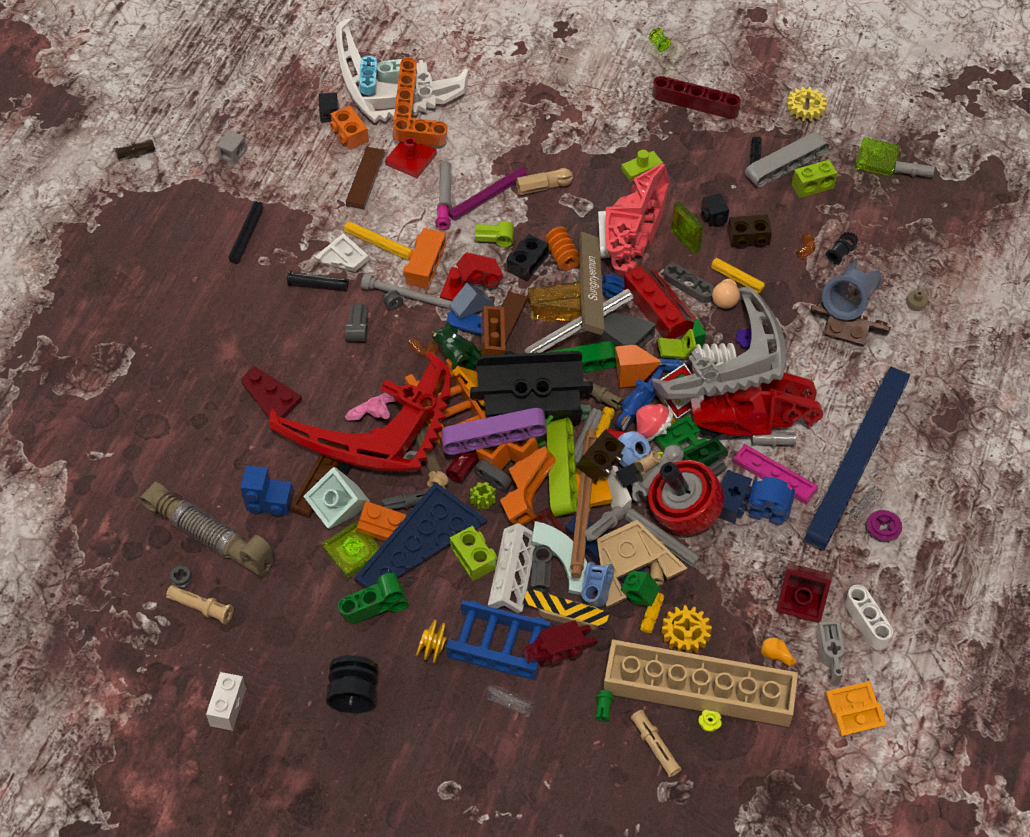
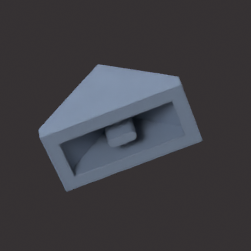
(469, 301)

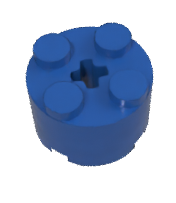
(770, 500)

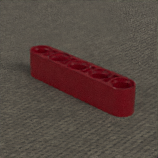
(696, 97)

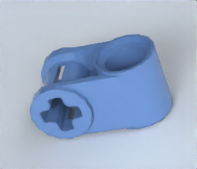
(597, 579)

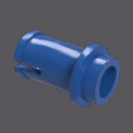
(669, 364)

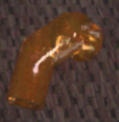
(808, 246)
(421, 350)

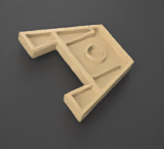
(630, 550)

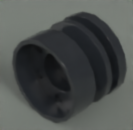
(352, 684)

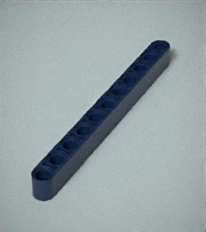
(856, 459)

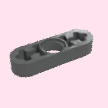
(684, 275)

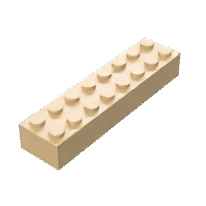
(701, 683)

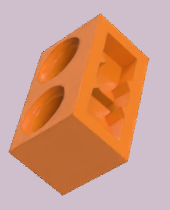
(349, 127)

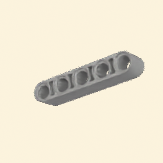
(787, 159)

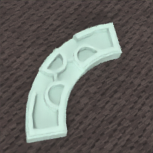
(562, 548)

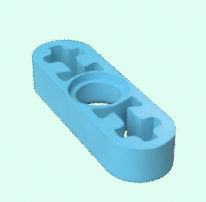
(364, 79)

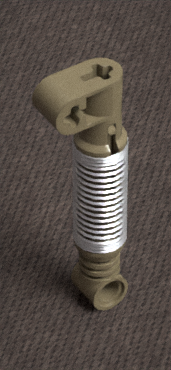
(253, 555)

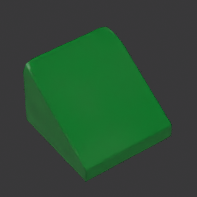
(699, 333)

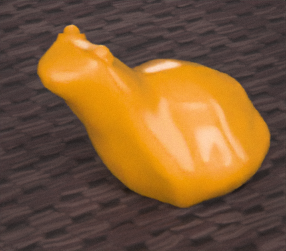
(776, 649)

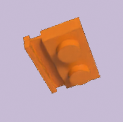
(378, 521)

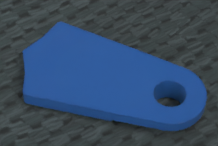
(469, 323)

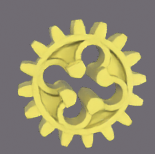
(816, 106)

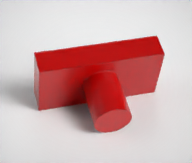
(453, 285)

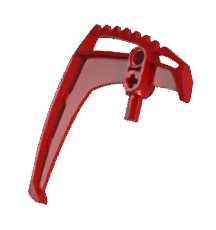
(394, 437)

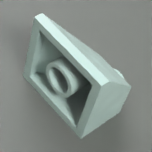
(335, 498)

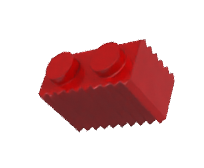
(480, 270)

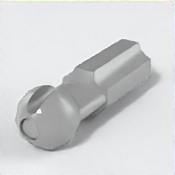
(671, 454)

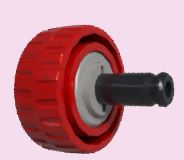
(686, 497)

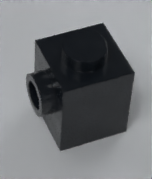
(714, 210)

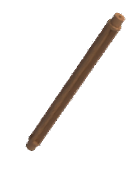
(582, 515)

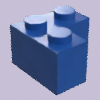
(265, 495)

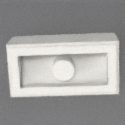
(620, 495)

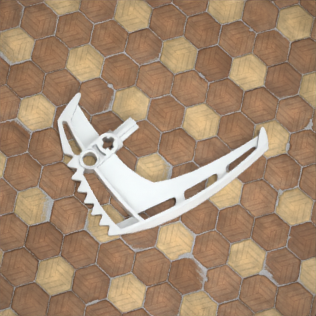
(426, 92)

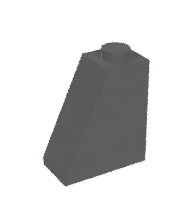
(626, 330)

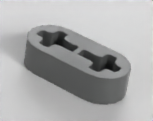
(492, 475)

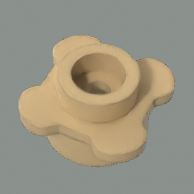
(438, 477)

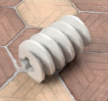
(717, 354)

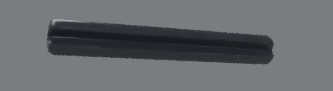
(245, 232)

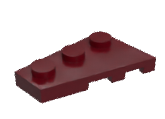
(270, 393)

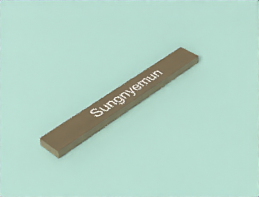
(591, 284)

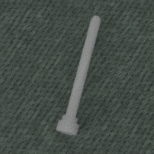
(369, 282)

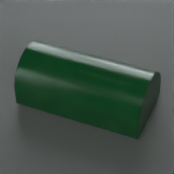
(707, 452)

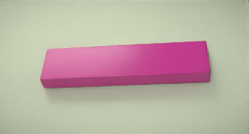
(765, 467)

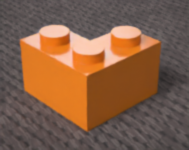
(502, 454)

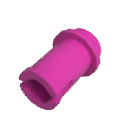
(443, 220)

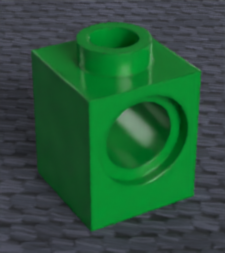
(640, 588)

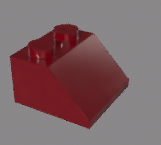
(804, 592)

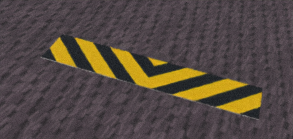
(566, 608)

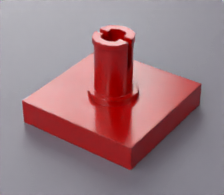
(411, 157)

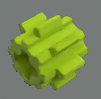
(482, 495)

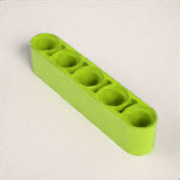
(563, 473)

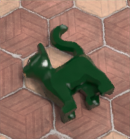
(456, 347)

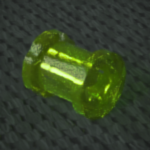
(662, 42)

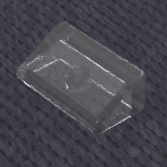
(510, 700)

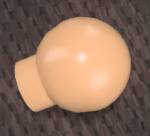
(726, 294)

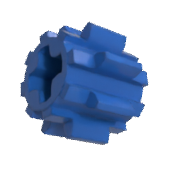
(612, 285)

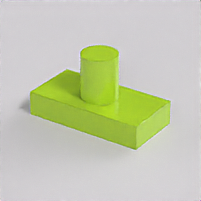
(641, 164)

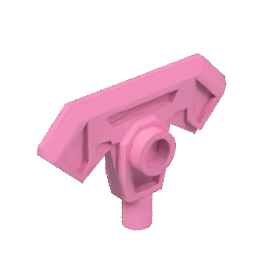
(375, 406)

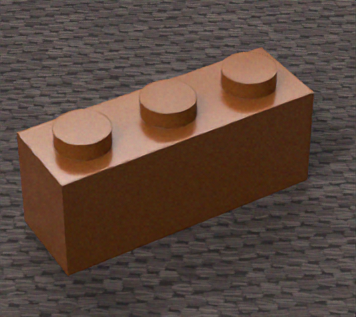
(492, 331)

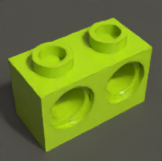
(814, 178)
(470, 554)

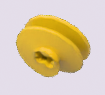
(432, 641)

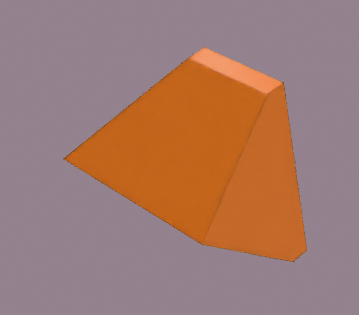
(633, 364)

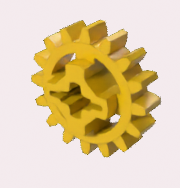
(696, 628)

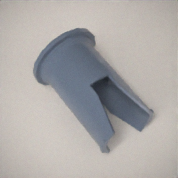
(836, 289)

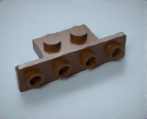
(849, 330)

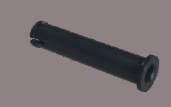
(317, 281)

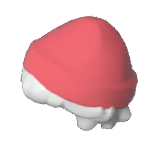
(653, 420)

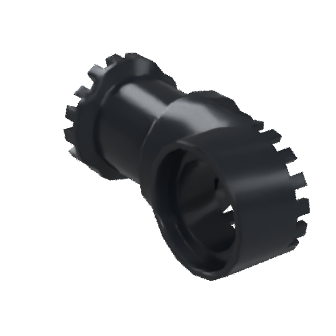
(842, 247)

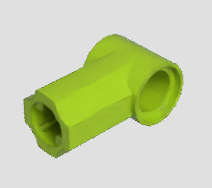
(500, 233)

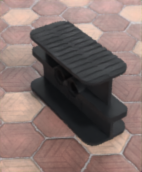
(555, 371)

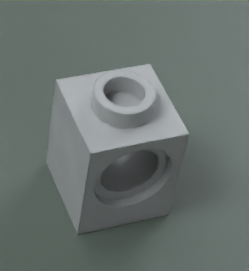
(231, 147)

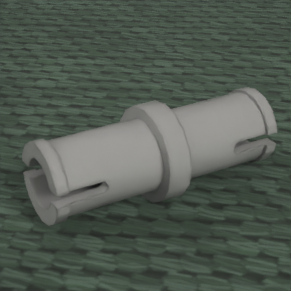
(914, 169)
(775, 438)

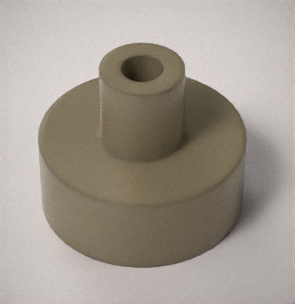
(917, 300)

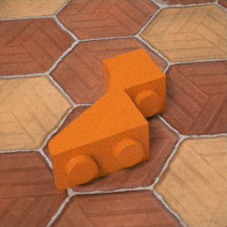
(528, 477)

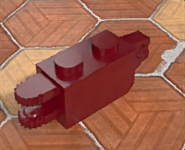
(559, 643)

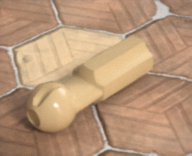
(543, 181)

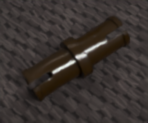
(134, 149)

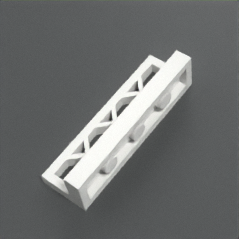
(509, 563)

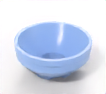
(629, 452)

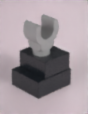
(631, 476)

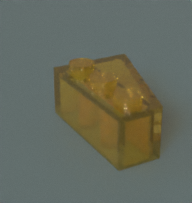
(555, 302)

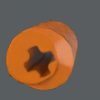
(562, 249)

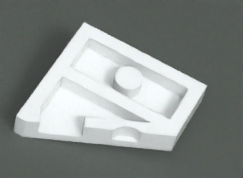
(343, 254)

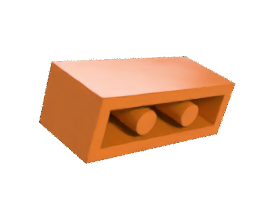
(425, 258)

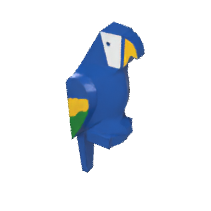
(635, 400)

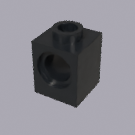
(327, 104)

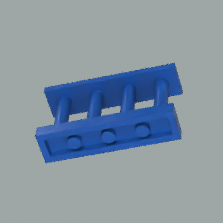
(482, 655)

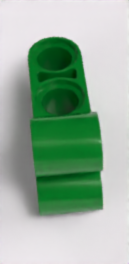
(388, 596)

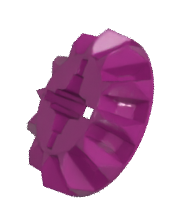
(884, 517)

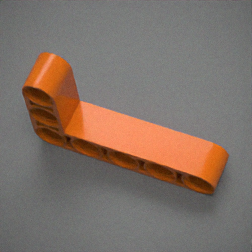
(424, 131)

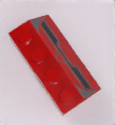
(658, 302)

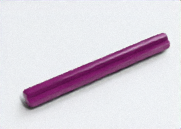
(486, 193)

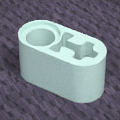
(388, 71)

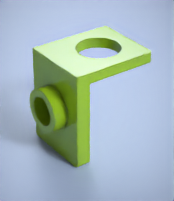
(677, 348)

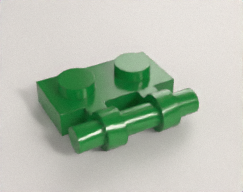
(679, 433)

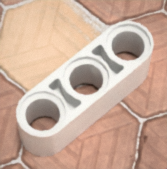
(868, 627)

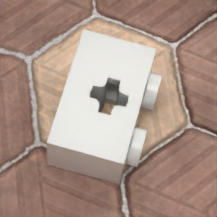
(226, 701)

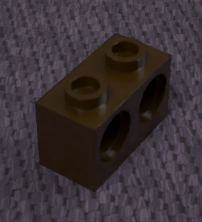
(749, 231)
(600, 456)

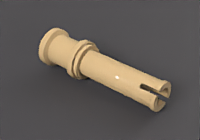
(208, 607)

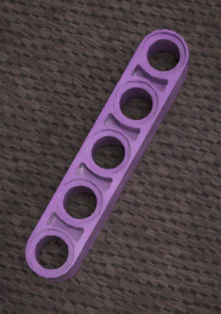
(493, 431)

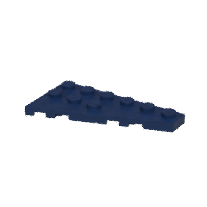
(420, 535)

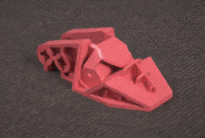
(635, 218)

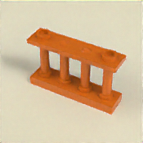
(458, 388)

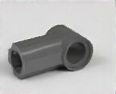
(357, 325)
(541, 569)

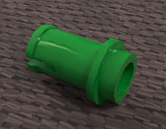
(604, 705)

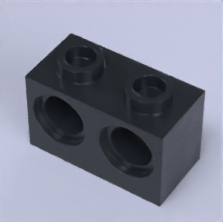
(527, 257)

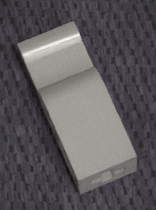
(831, 648)

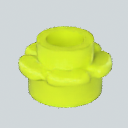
(710, 726)

